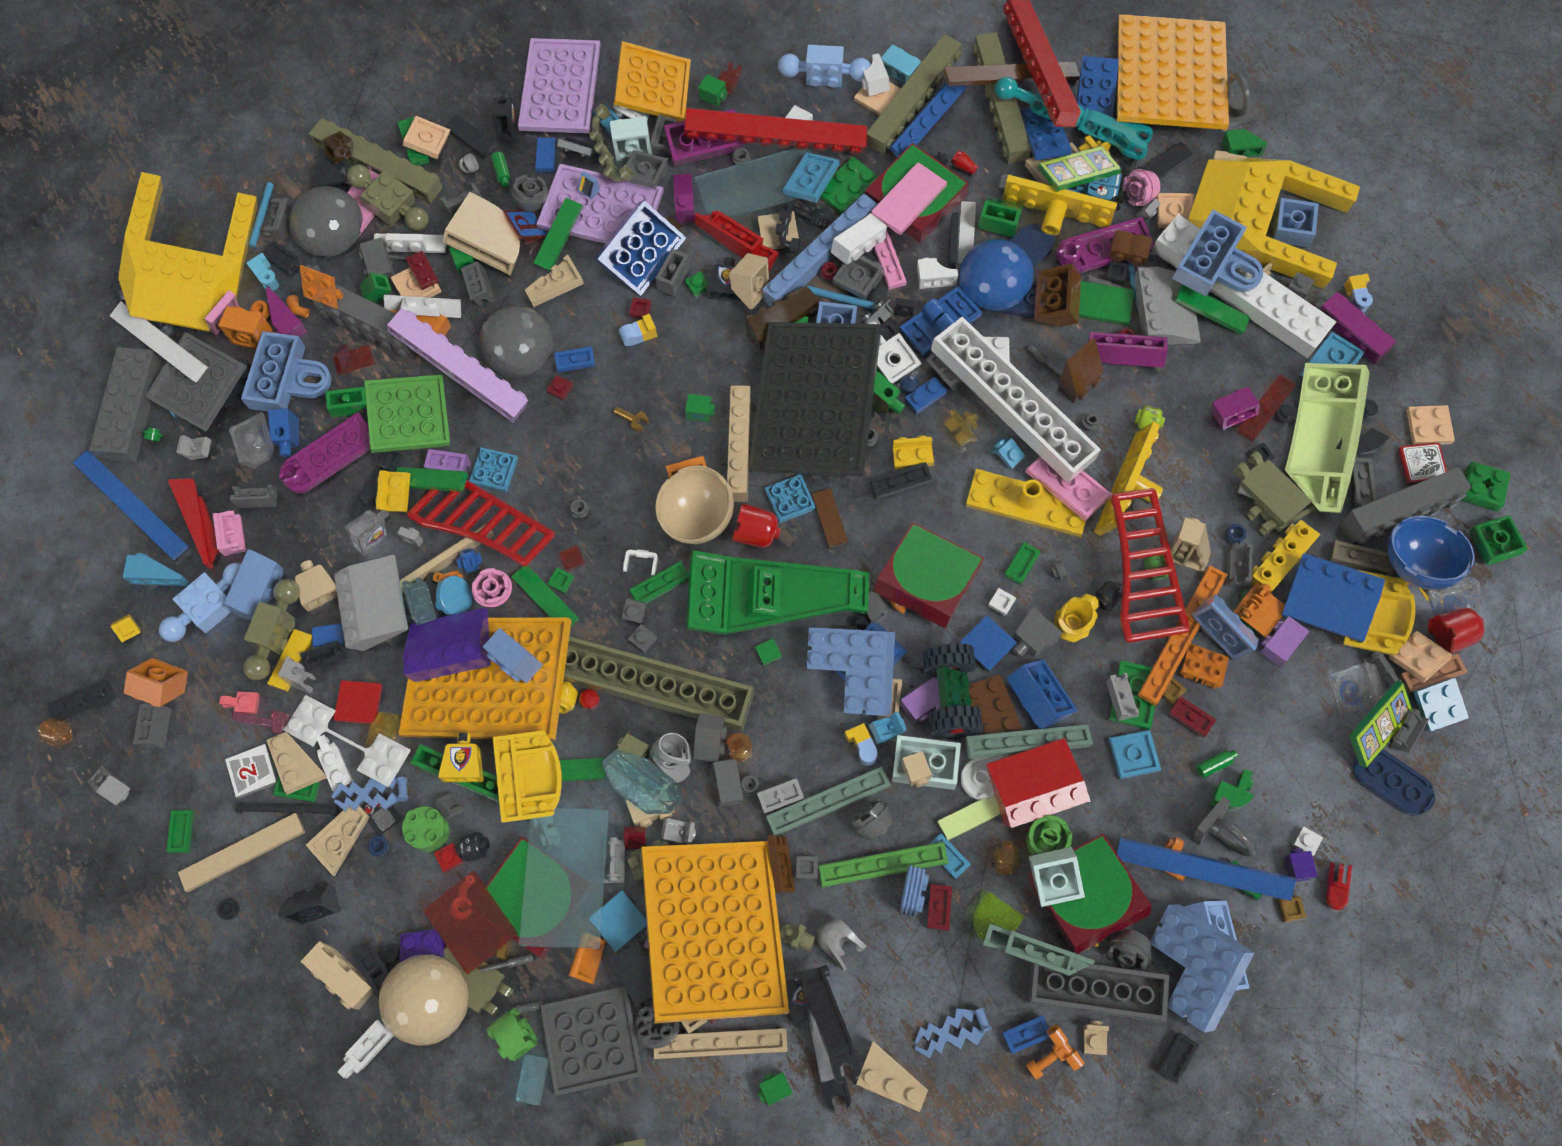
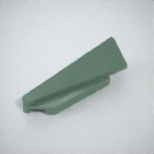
(1035, 951)

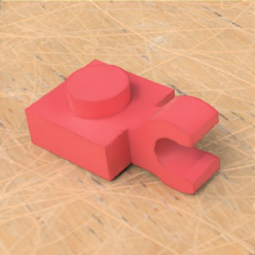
(243, 703)

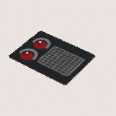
(381, 819)

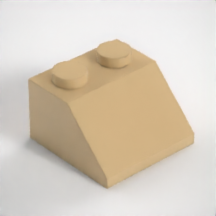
(750, 278)

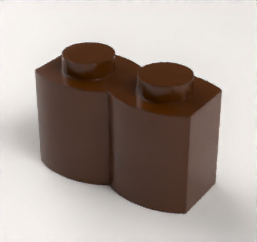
(1130, 247)

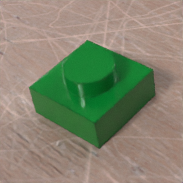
(697, 284)

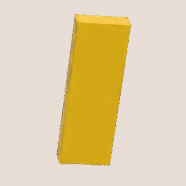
(297, 643)

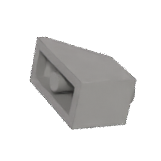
(109, 785)

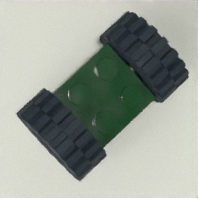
(950, 666)

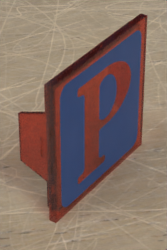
(526, 225)

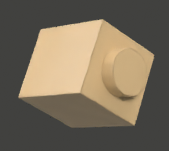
(916, 769)

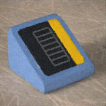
(588, 185)

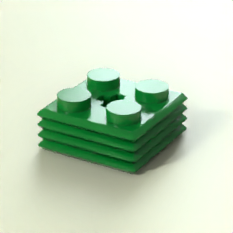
(1497, 485)
(1503, 529)

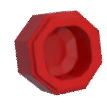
(589, 699)

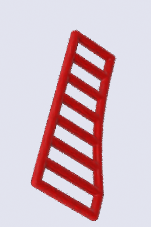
(481, 537)
(1169, 570)

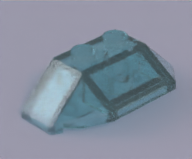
(642, 783)

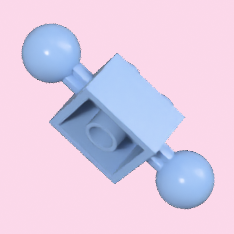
(823, 66)
(201, 603)

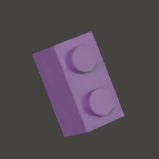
(1284, 641)
(922, 701)

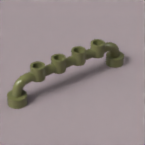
(601, 147)

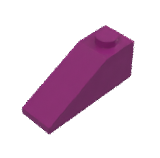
(684, 198)
(282, 317)

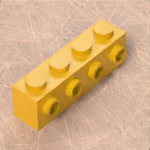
(1285, 556)

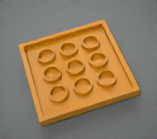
(652, 81)

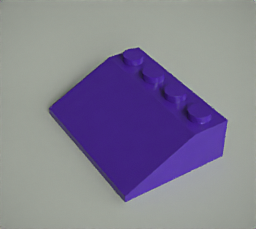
(447, 645)

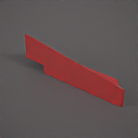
(735, 236)
(197, 518)

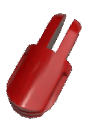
(1338, 892)

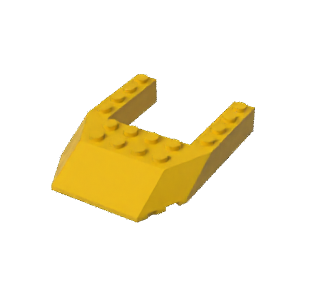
(1248, 194)
(177, 282)

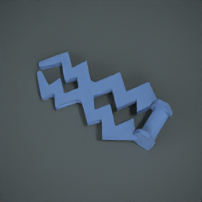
(364, 792)
(944, 1036)

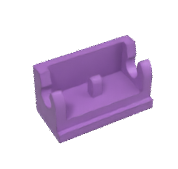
(446, 461)

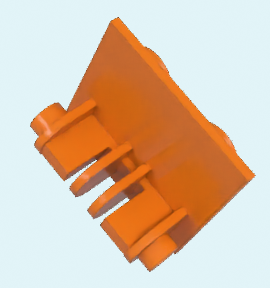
(319, 287)
(1260, 609)
(1204, 665)

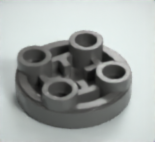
(654, 1034)

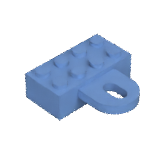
(1215, 257)
(280, 373)

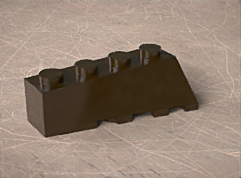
(795, 306)

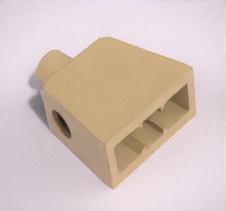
(315, 586)

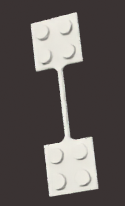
(380, 760)

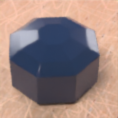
(909, 384)
(1236, 533)
(378, 846)

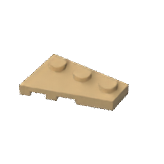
(293, 764)

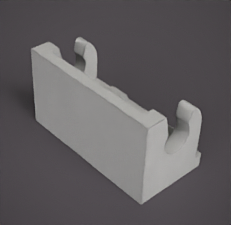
(294, 675)
(1122, 697)
(780, 795)

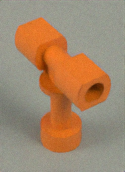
(1061, 1050)

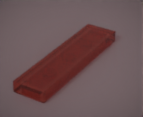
(1268, 406)

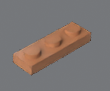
(1452, 669)

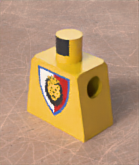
(461, 761)

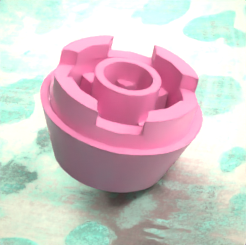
(1141, 187)
(491, 588)

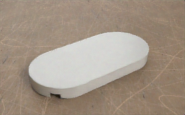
(976, 779)

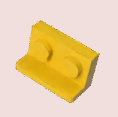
(912, 452)
(393, 491)

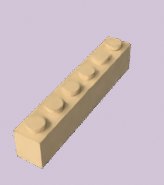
(739, 442)

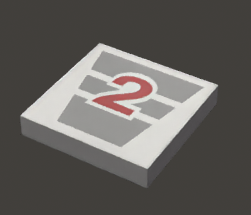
(251, 771)

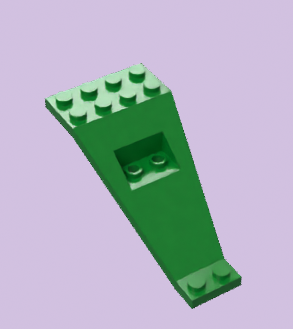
(730, 592)

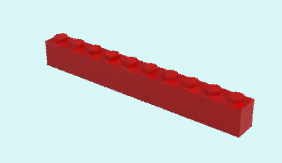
(1042, 63)
(775, 131)

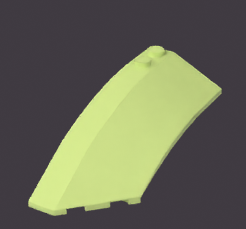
(1327, 411)

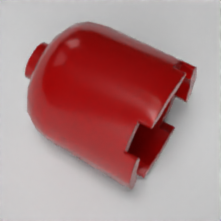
(756, 527)
(1457, 629)

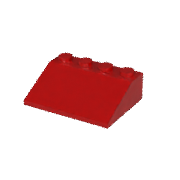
(1037, 783)

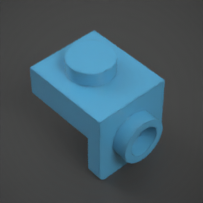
(1008, 451)
(888, 728)

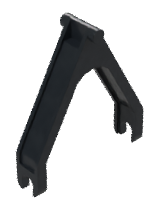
(828, 1035)

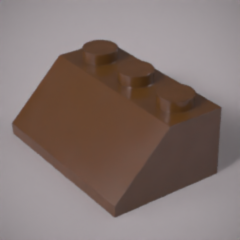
(1058, 296)

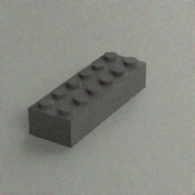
(365, 319)
(124, 405)
(1416, 500)
(1102, 991)

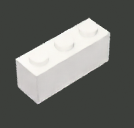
(859, 239)

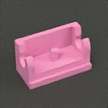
(229, 533)

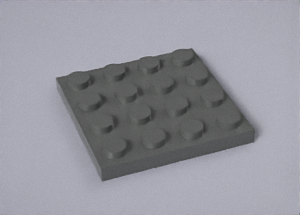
(200, 400)
(591, 1041)

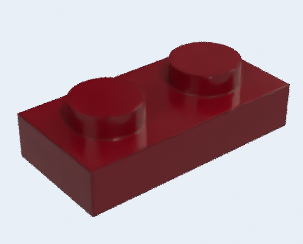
(422, 270)
(1192, 717)
(939, 907)

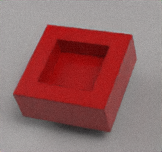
(448, 858)

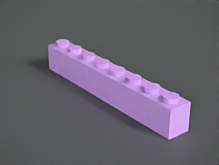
(457, 365)

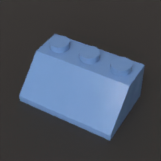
(253, 584)
(1225, 627)

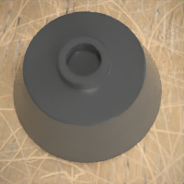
(529, 193)
(872, 820)
(1130, 950)

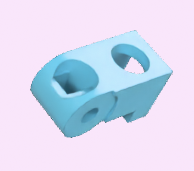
(266, 277)

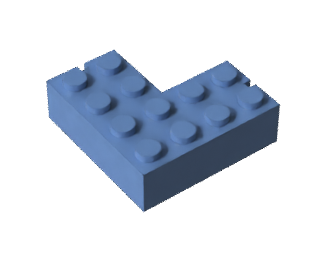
(867, 663)
(1211, 962)

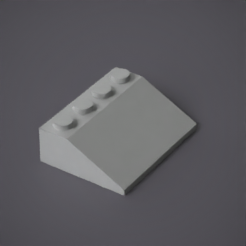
(1158, 310)
(370, 602)

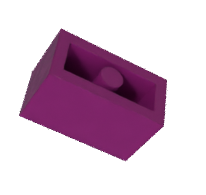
(1235, 407)

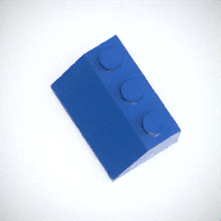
(1041, 694)

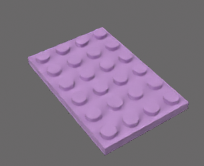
(559, 85)
(602, 213)

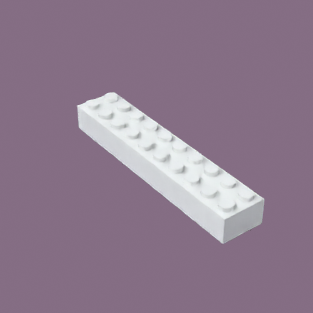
(1268, 304)
(1015, 399)

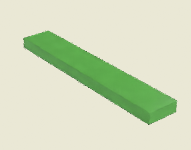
(882, 864)

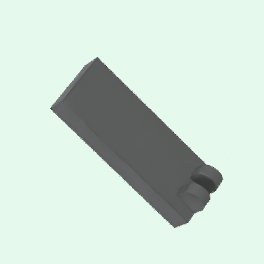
(1363, 482)

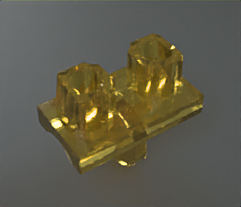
(966, 434)

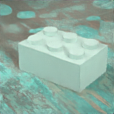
(940, 756)

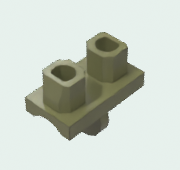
(797, 938)

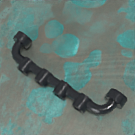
(782, 229)

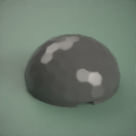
(325, 221)
(515, 341)

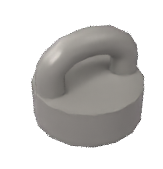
(470, 162)

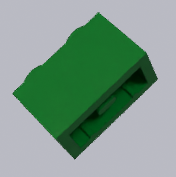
(1000, 216)

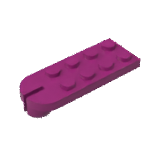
(1092, 248)
(326, 455)

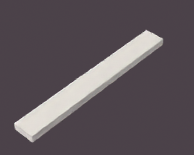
(160, 343)

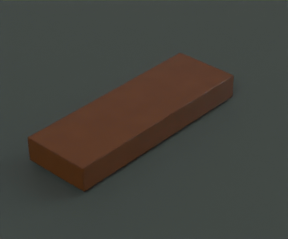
(829, 518)

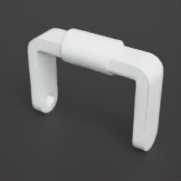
(642, 554)

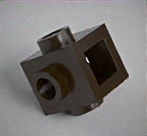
(338, 146)

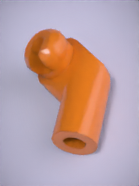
(292, 303)
(439, 576)

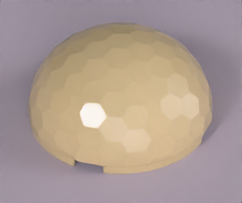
(694, 505)
(423, 1000)

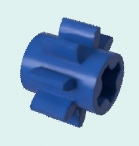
(469, 560)

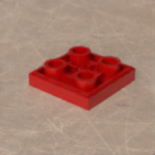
(358, 702)

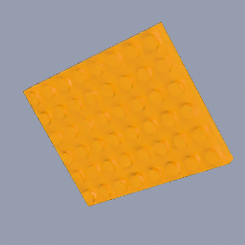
(1172, 72)
(488, 699)
(713, 932)

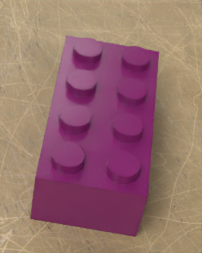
(687, 150)

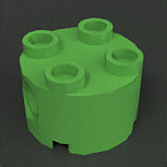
(425, 829)
(1048, 835)
(512, 1035)

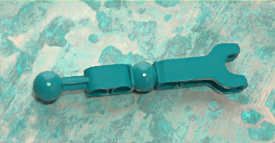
(1121, 134)

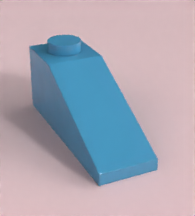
(146, 571)

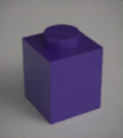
(1300, 865)

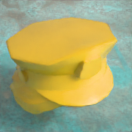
(1076, 617)

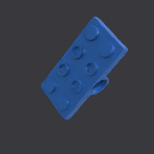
(1097, 84)
(1044, 138)
(937, 317)

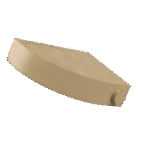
(483, 233)

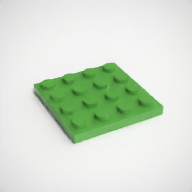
(406, 413)

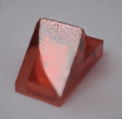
(351, 360)

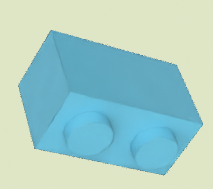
(899, 64)

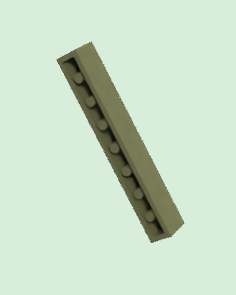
(913, 94)
(1006, 112)
(422, 183)

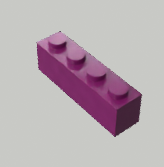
(1357, 328)
(1131, 349)

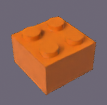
(243, 326)
(155, 682)

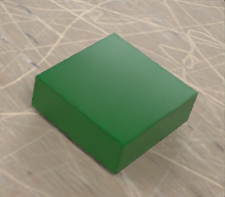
(560, 580)
(768, 652)

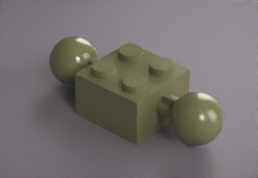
(387, 198)
(270, 629)

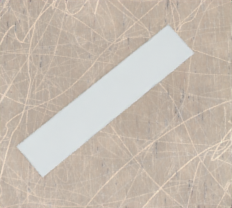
(967, 228)

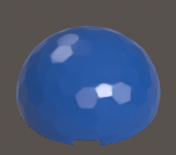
(996, 274)
(1429, 553)

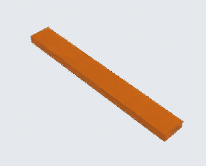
(1178, 644)

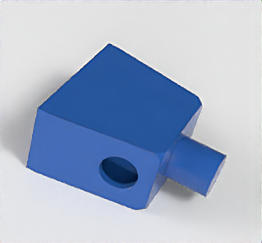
(284, 430)

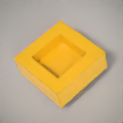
(125, 628)

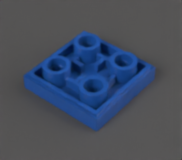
(989, 643)

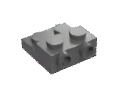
(647, 169)
(859, 276)

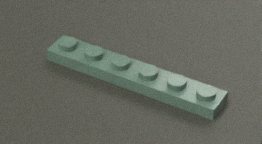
(1014, 742)
(828, 801)

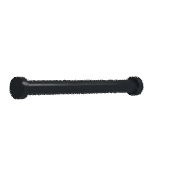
(287, 808)

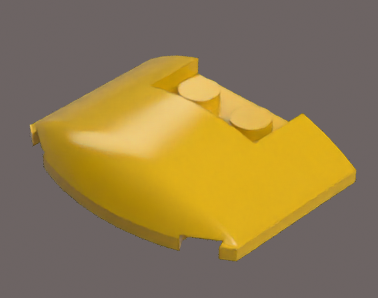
(1391, 620)
(527, 775)

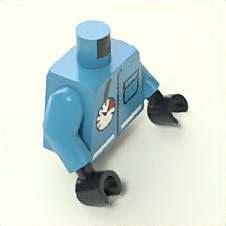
(1107, 187)

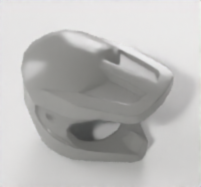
(669, 756)
(831, 938)

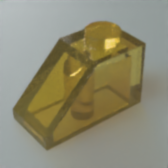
(386, 725)

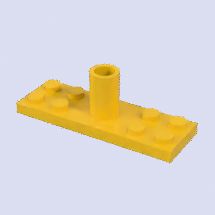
(1058, 204)
(1129, 476)
(1022, 502)

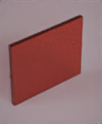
(470, 922)

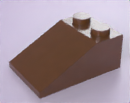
(1081, 372)

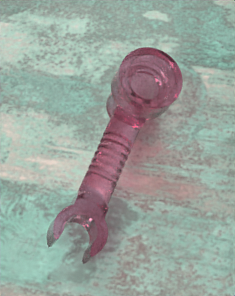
(276, 722)

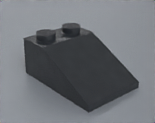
(310, 905)

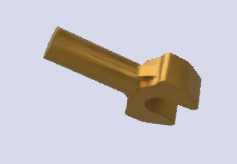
(632, 418)

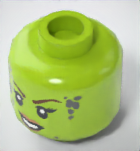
(1148, 415)

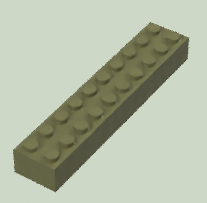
(656, 683)

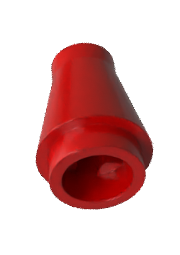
(964, 163)

